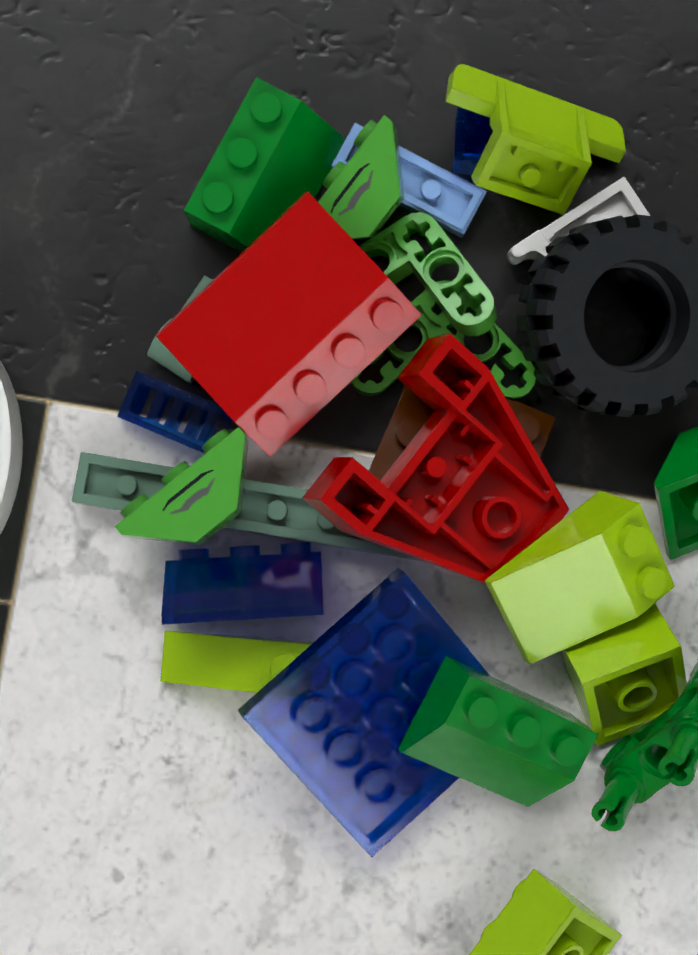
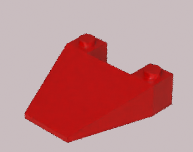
(464, 486)

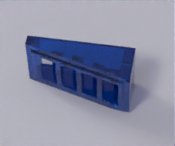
(137, 395)

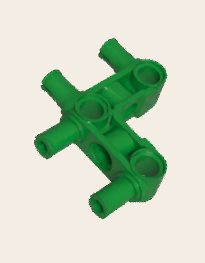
(651, 759)

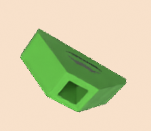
(370, 185)
(195, 497)

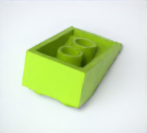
(581, 577)

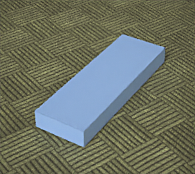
(429, 188)

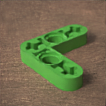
(409, 258)
(431, 326)

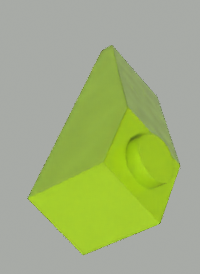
(225, 660)

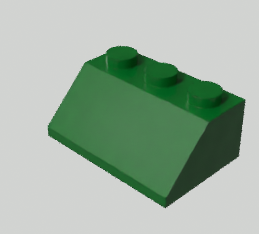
(262, 166)
(496, 735)

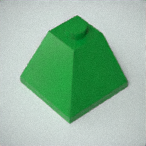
(678, 495)

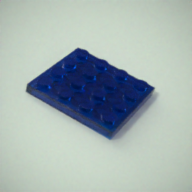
(349, 704)

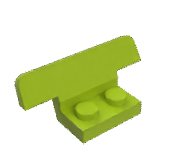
(537, 140)

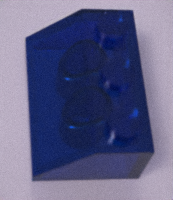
(243, 585)

